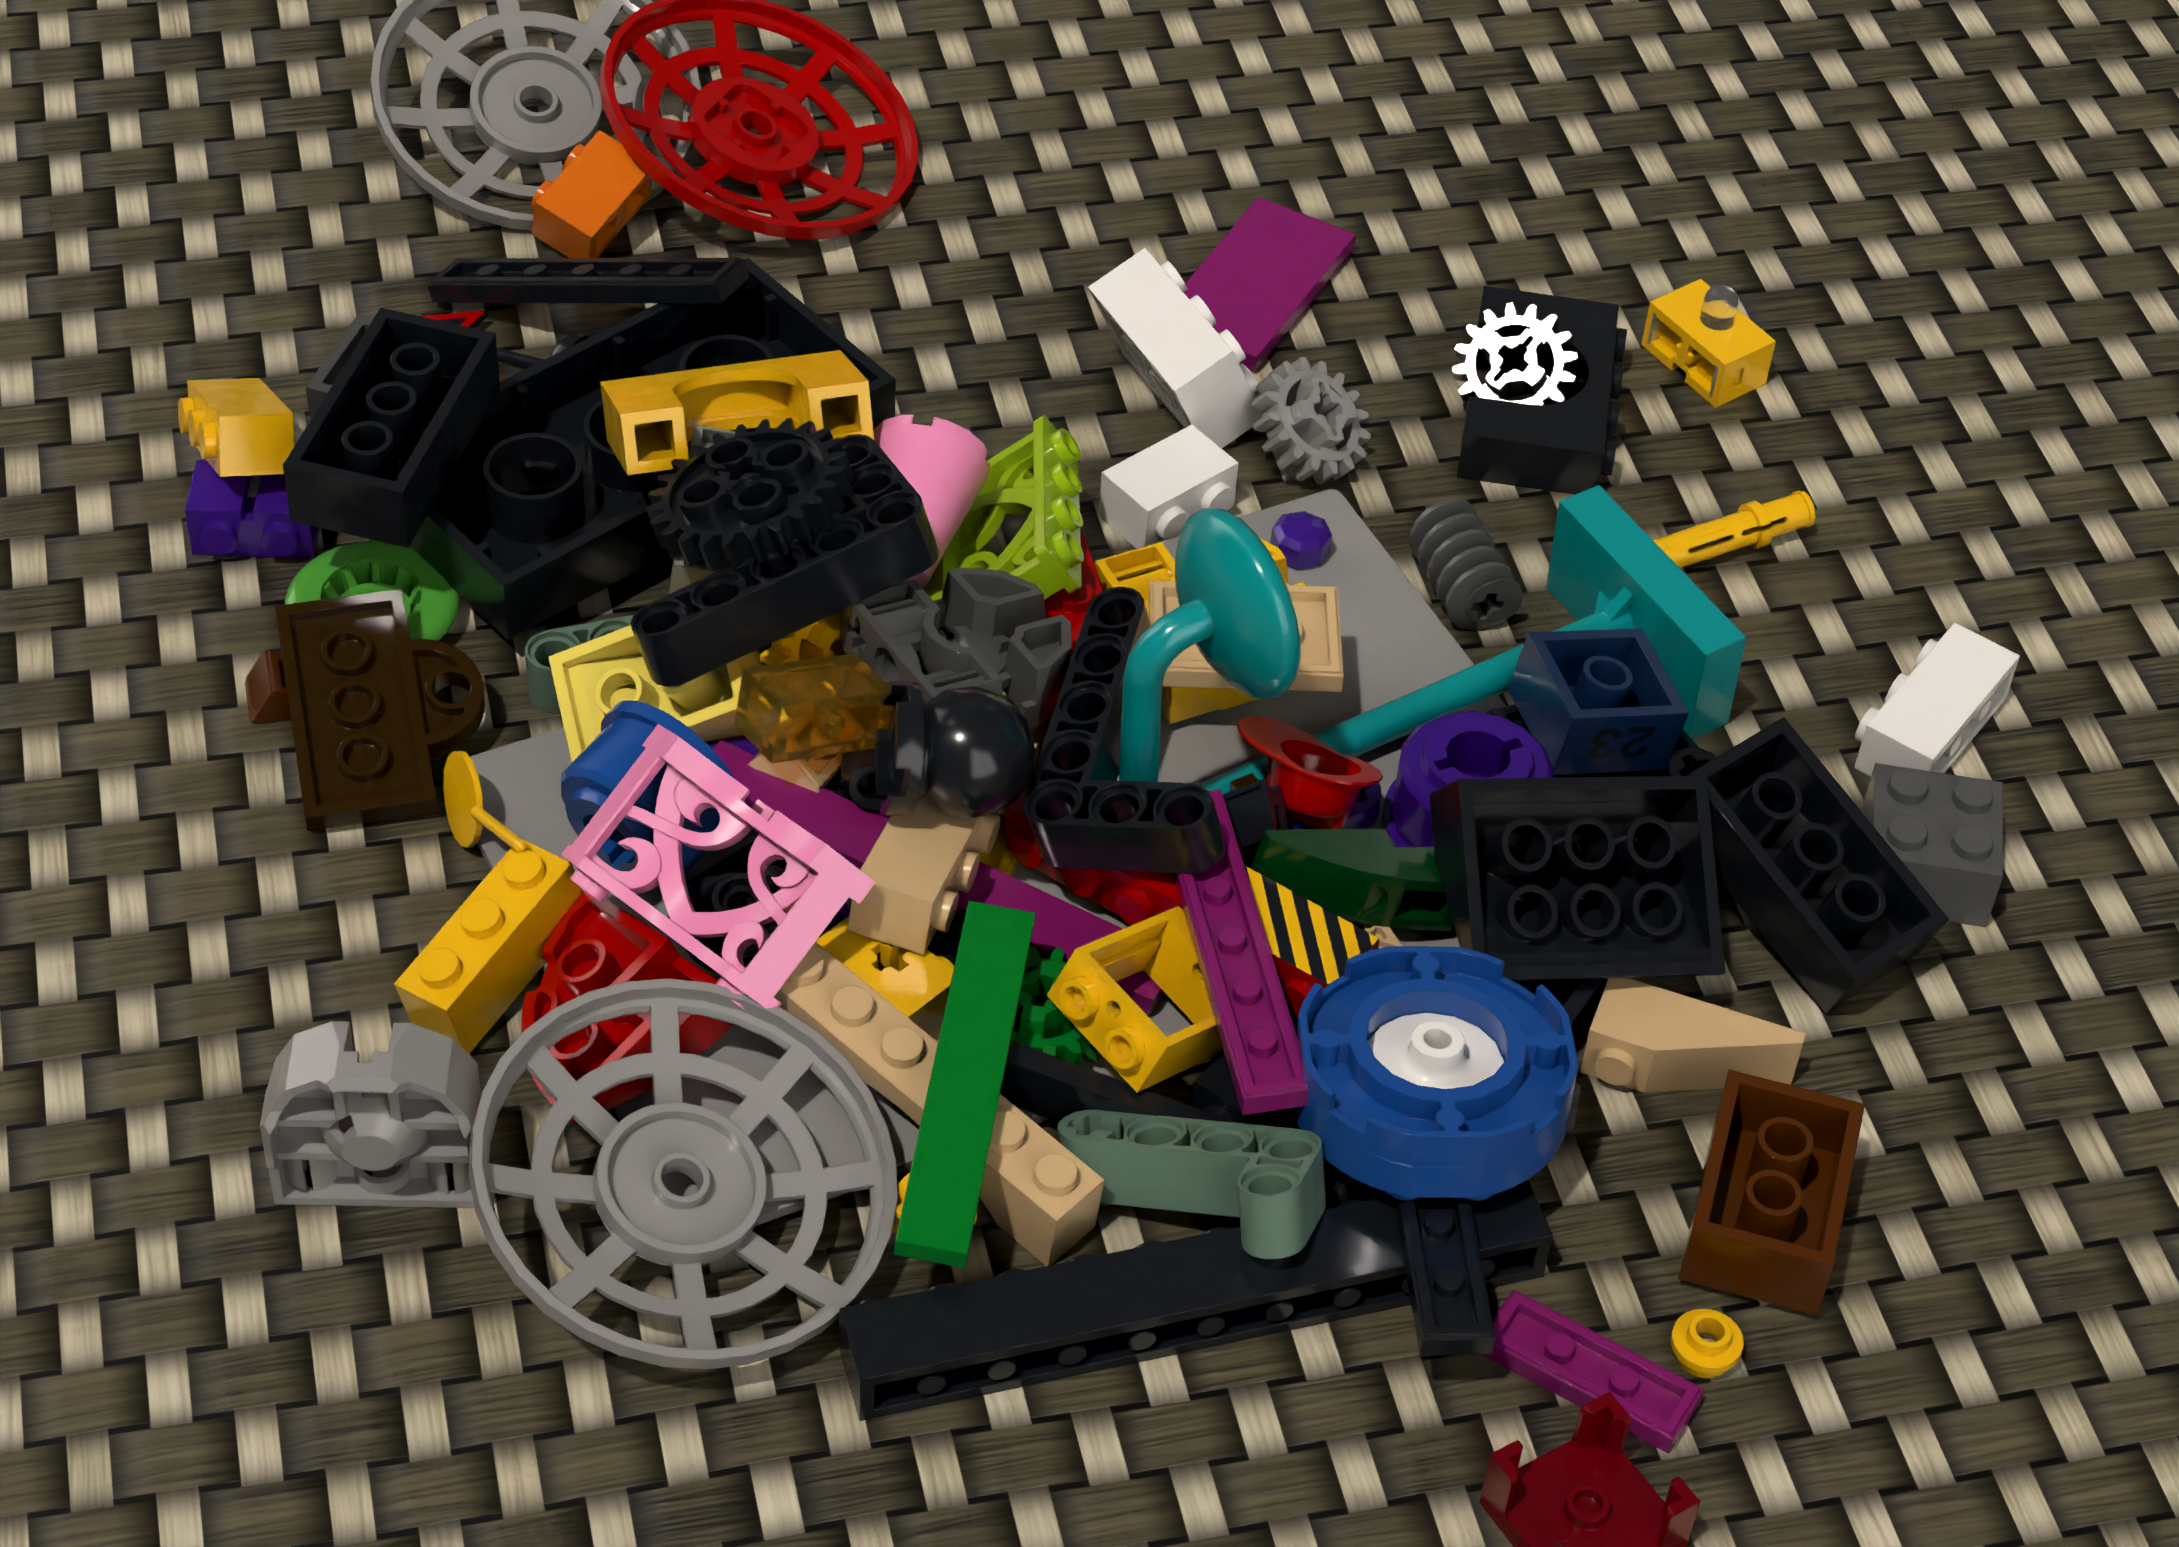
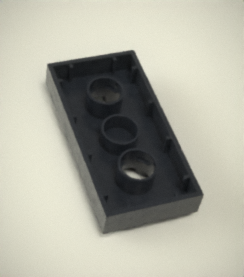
(539, 496)

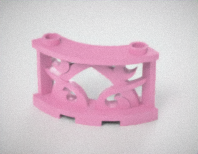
(811, 887)

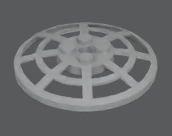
(499, 90)
(690, 1141)

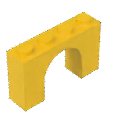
(656, 414)

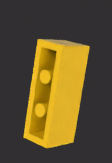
(237, 426)
(489, 946)

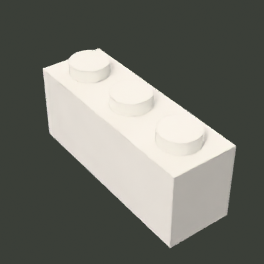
(1939, 705)

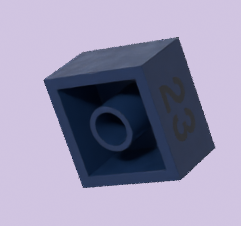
(1598, 700)

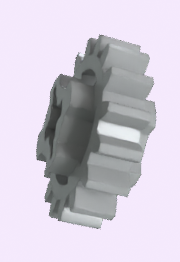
(1311, 420)

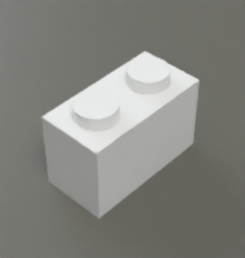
(1164, 484)

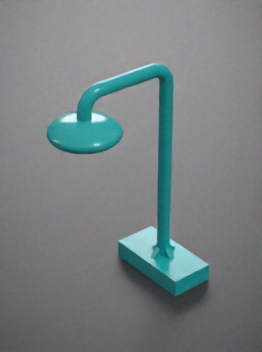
(1249, 632)

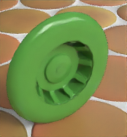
(380, 567)

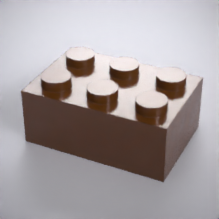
(1773, 1192)

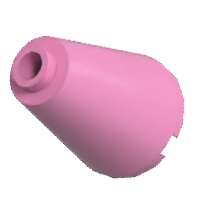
(943, 466)

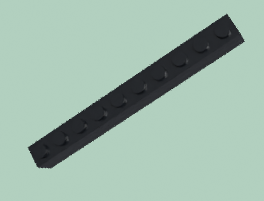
(1151, 1303)

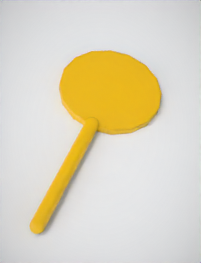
(465, 805)

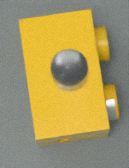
(1709, 341)

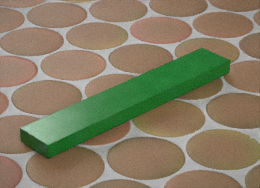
(965, 1086)

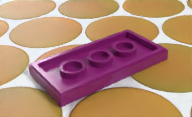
(1268, 274)

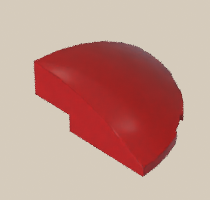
(600, 948)

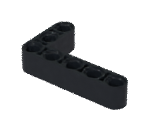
(735, 611)
(1074, 796)

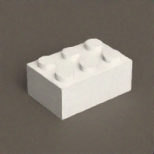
(1177, 347)

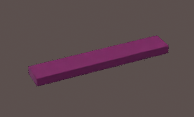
(1242, 980)

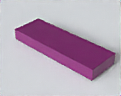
(1587, 1365)

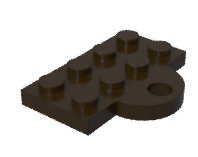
(370, 707)

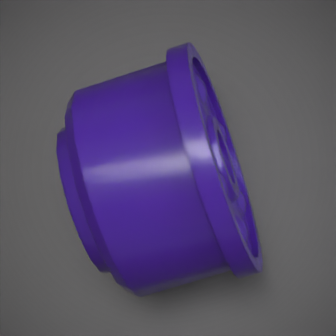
(1453, 749)

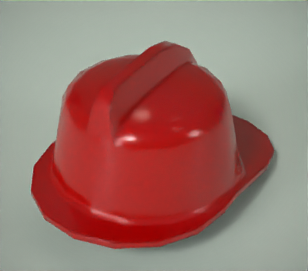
(1314, 778)

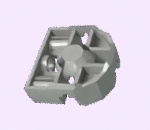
(323, 1121)

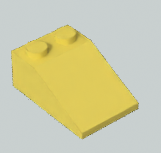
(612, 670)

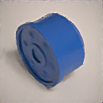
(604, 764)

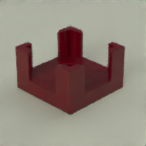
(1585, 1491)

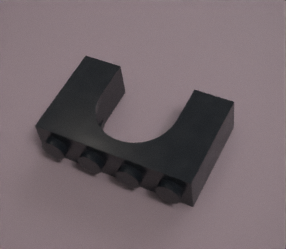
(1560, 443)

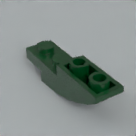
(1358, 876)

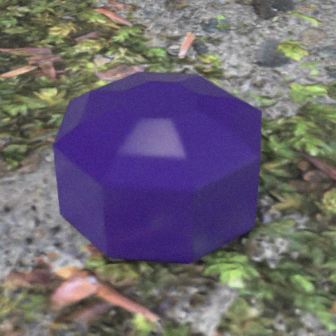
(1302, 539)

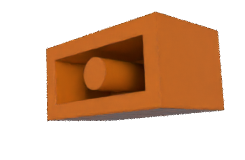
(590, 198)

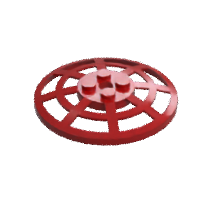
(734, 104)

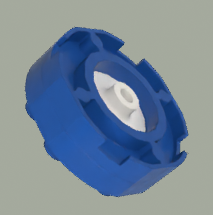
(1435, 1073)

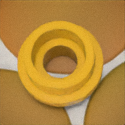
(1700, 1356)

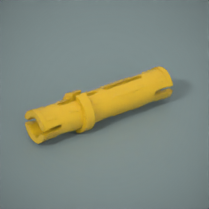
(1750, 526)

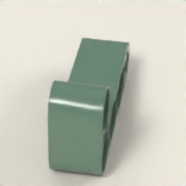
(1208, 1167)

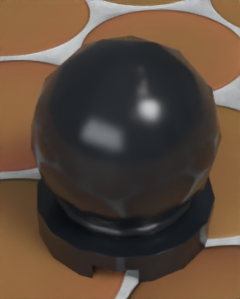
(957, 752)

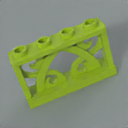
(1032, 479)

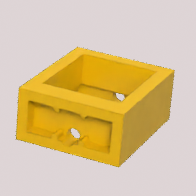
(1127, 1035)

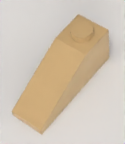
(1679, 1043)

